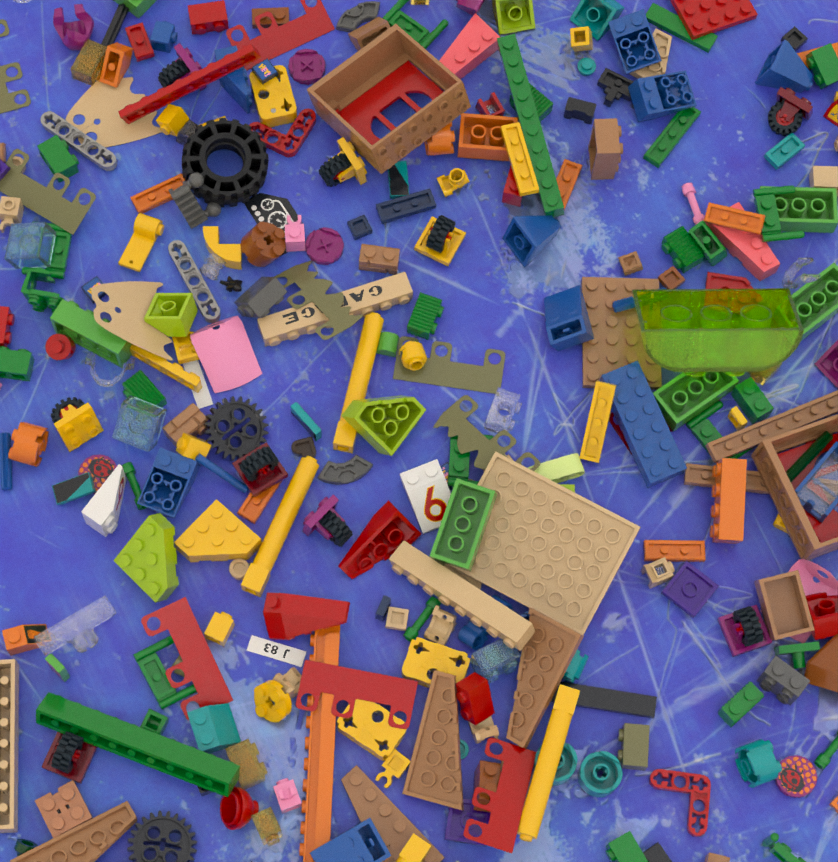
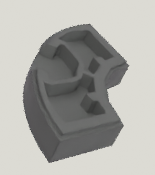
(357, 15)
(345, 472)

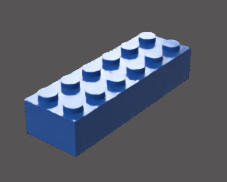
(644, 425)

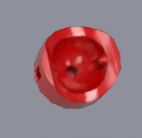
(60, 347)

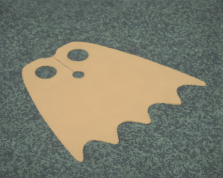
(103, 103)
(129, 324)

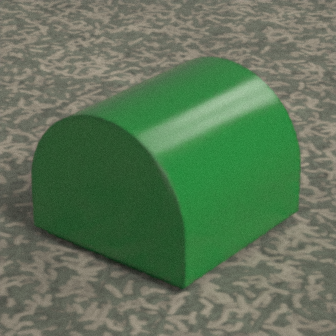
(155, 722)

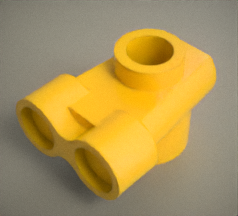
(456, 179)

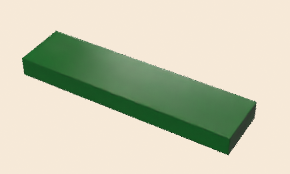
(672, 23)
(671, 136)

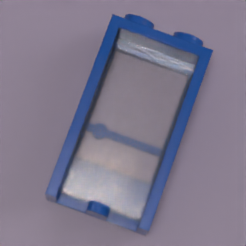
(820, 488)

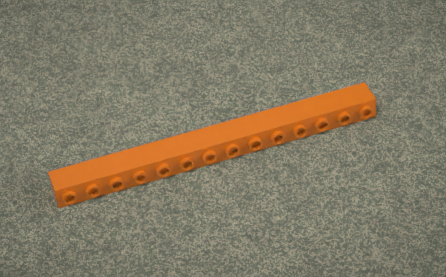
(321, 751)

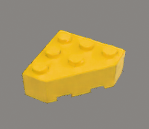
(217, 537)

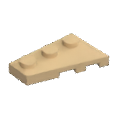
(663, 44)

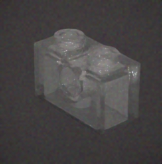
(503, 401)

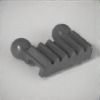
(188, 203)

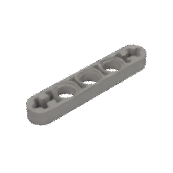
(82, 148)
(190, 273)

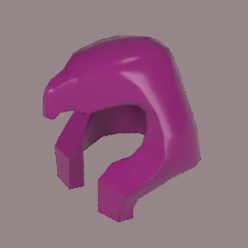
(74, 33)

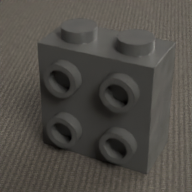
(260, 297)
(782, 681)

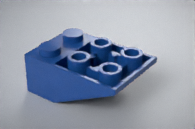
(634, 41)
(236, 81)
(661, 95)
(567, 319)
(168, 482)
(356, 844)

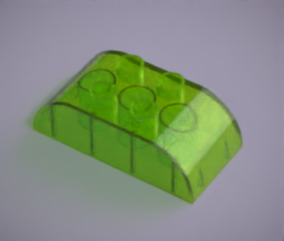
(717, 328)

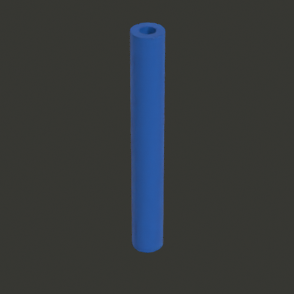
(221, 473)

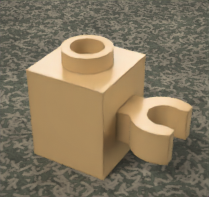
(10, 211)

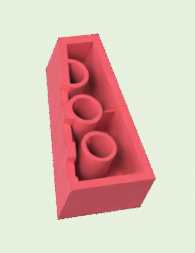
(471, 47)
(748, 248)

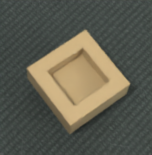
(397, 618)

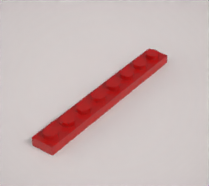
(189, 84)

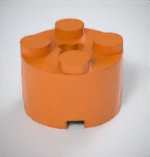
(441, 142)
(28, 443)

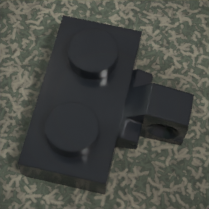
(615, 86)

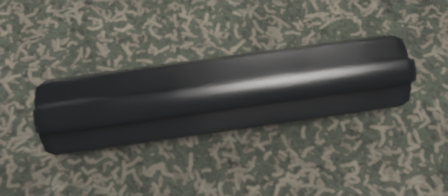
(115, 25)

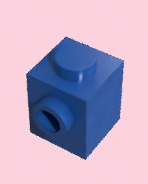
(163, 36)

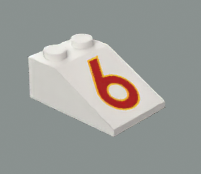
(427, 494)
(105, 506)

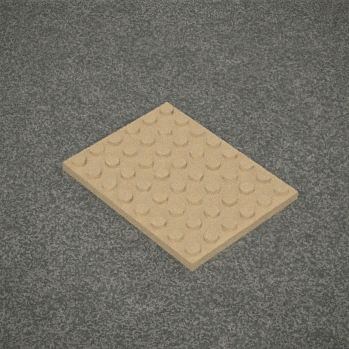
(548, 545)

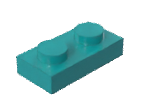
(784, 151)

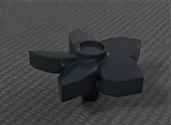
(232, 284)

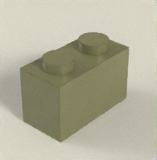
(634, 746)

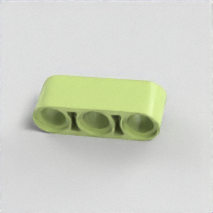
(561, 468)

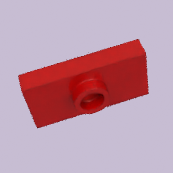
(139, 42)

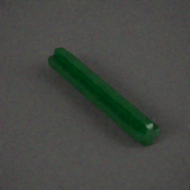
(809, 455)

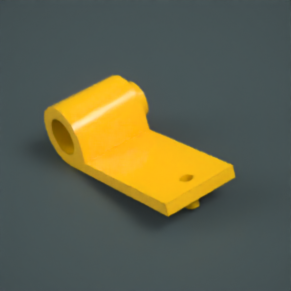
(145, 234)

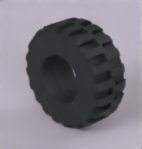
(229, 136)

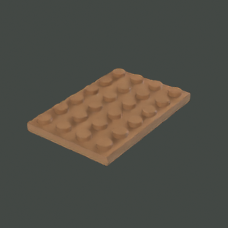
(615, 334)

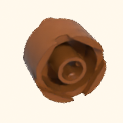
(263, 244)

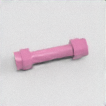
(689, 191)

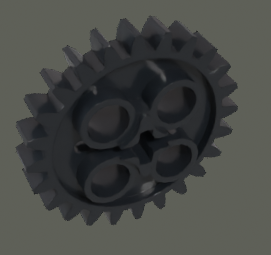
(225, 414)
(165, 826)

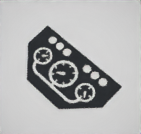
(271, 210)

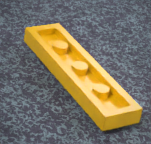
(519, 159)
(173, 370)
(597, 421)

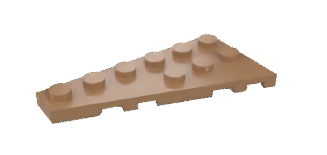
(539, 674)
(436, 757)
(388, 819)
(86, 840)

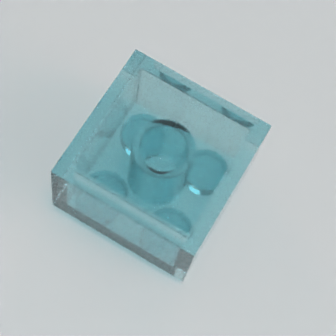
(30, 245)
(139, 423)
(495, 660)

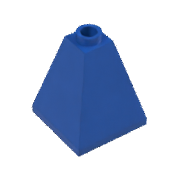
(785, 69)
(530, 235)

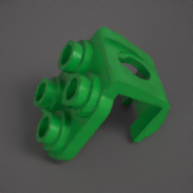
(40, 299)

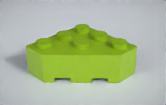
(384, 420)
(151, 558)

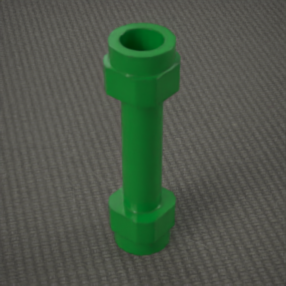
(130, 474)
(412, 632)
(824, 759)

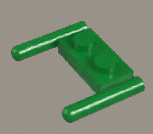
(411, 27)
(766, 205)
(59, 255)
(704, 429)
(459, 463)
(155, 675)
(779, 850)

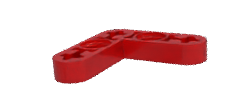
(286, 140)
(695, 794)

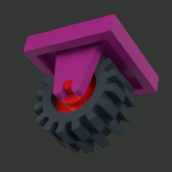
(179, 68)
(327, 522)
(744, 630)

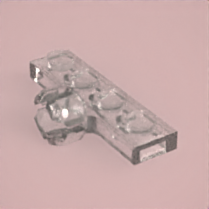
(76, 628)

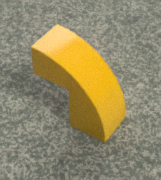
(228, 252)

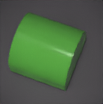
(388, 344)

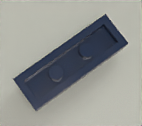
(405, 206)

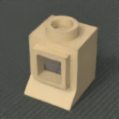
(658, 572)

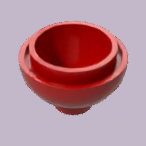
(237, 809)

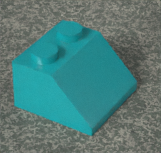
(596, 15)
(214, 727)

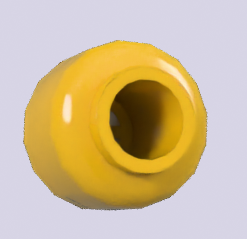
(413, 355)

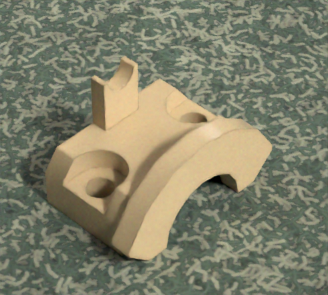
(440, 626)
(289, 681)
(484, 730)

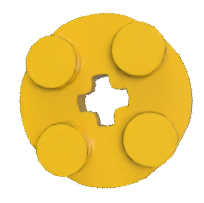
(265, 708)

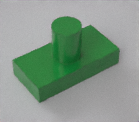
(797, 652)

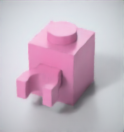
(294, 235)
(287, 795)

